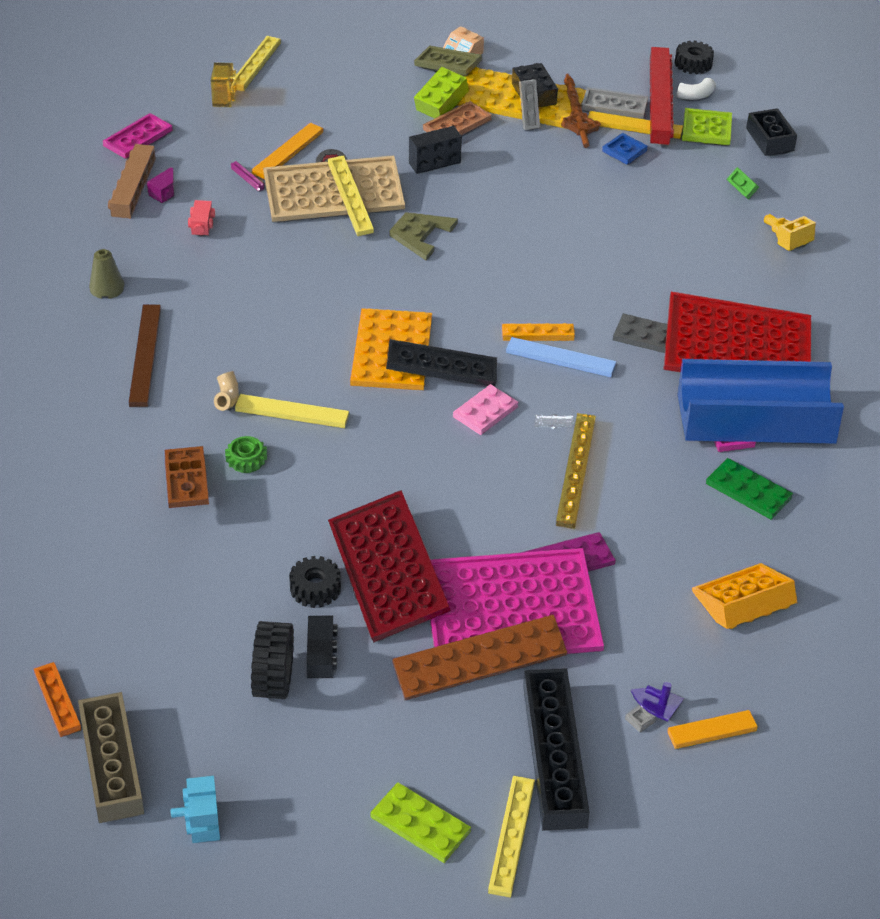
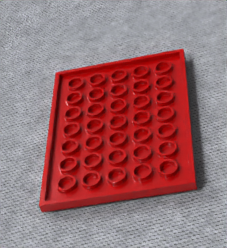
(733, 331)

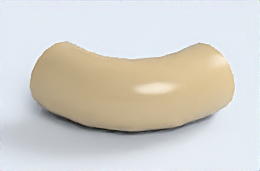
(228, 391)

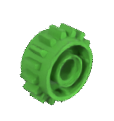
(246, 454)

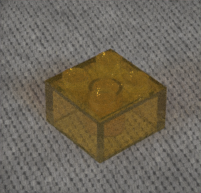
(223, 84)

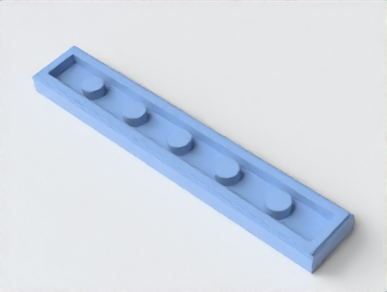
(561, 357)

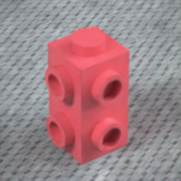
(201, 217)

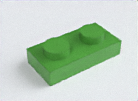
(742, 183)

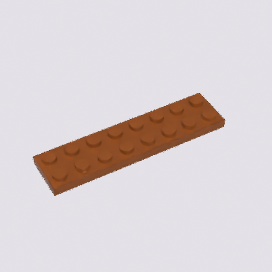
(479, 657)

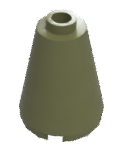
(105, 276)

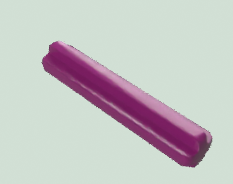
(247, 176)

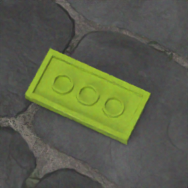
(420, 822)

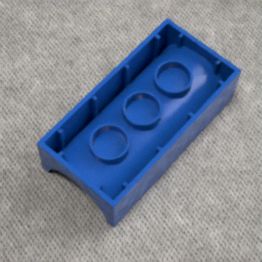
(758, 401)

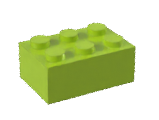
(441, 93)

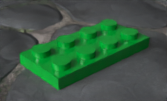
(749, 488)

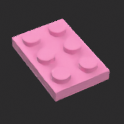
(485, 409)

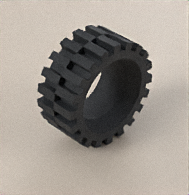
(272, 660)

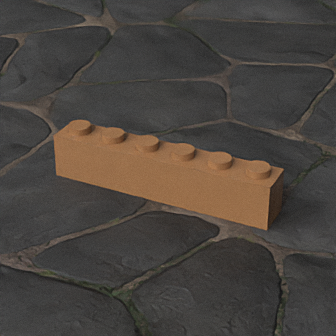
(132, 181)

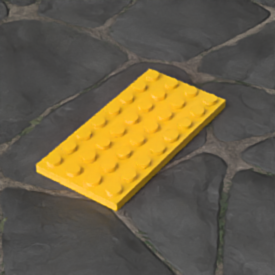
(496, 95)

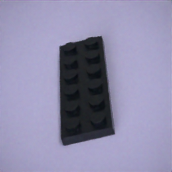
(441, 363)

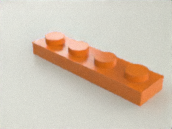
(57, 699)

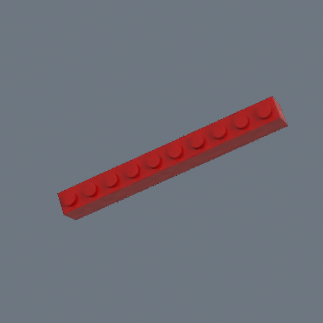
(661, 96)

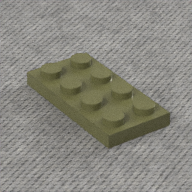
(453, 60)

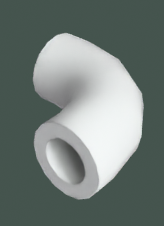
(696, 91)

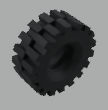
(694, 57)
(318, 592)

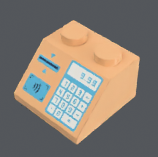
(465, 40)

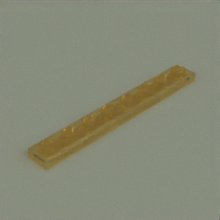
(575, 471)

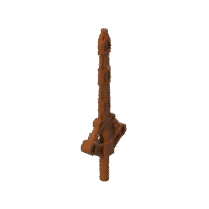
(577, 115)

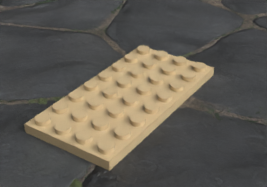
(311, 191)

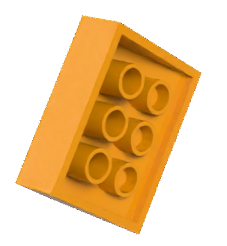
(746, 595)

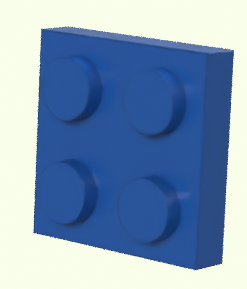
(624, 148)

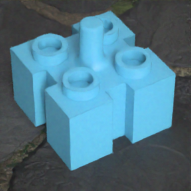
(200, 809)

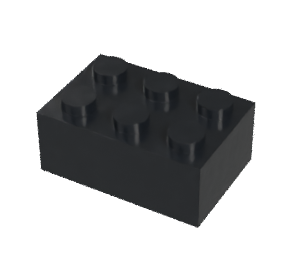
(546, 88)
(771, 132)
(435, 149)

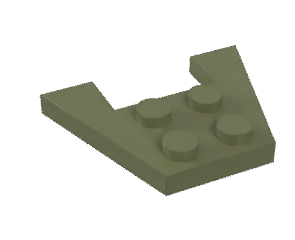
(415, 228)

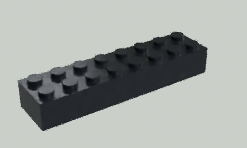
(555, 750)

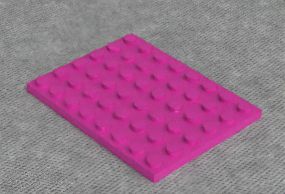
(515, 589)

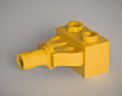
(792, 233)

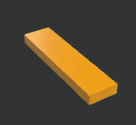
(712, 729)

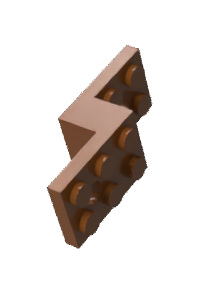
(186, 477)

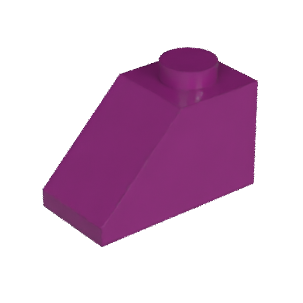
(162, 186)

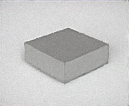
(640, 718)

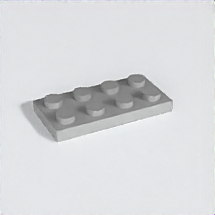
(615, 103)

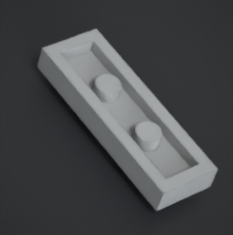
(529, 104)

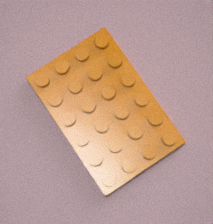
(372, 342)

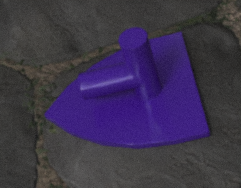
(658, 702)

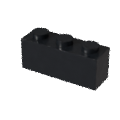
(321, 646)

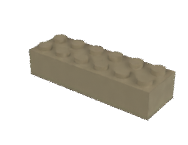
(110, 757)

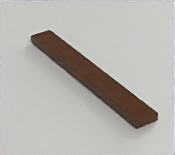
(145, 356)

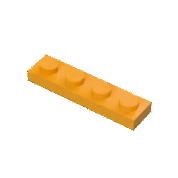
(538, 332)

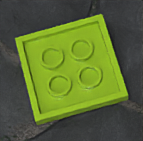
(707, 126)

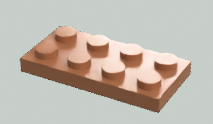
(462, 118)

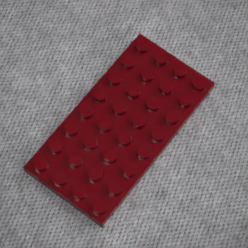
(388, 566)

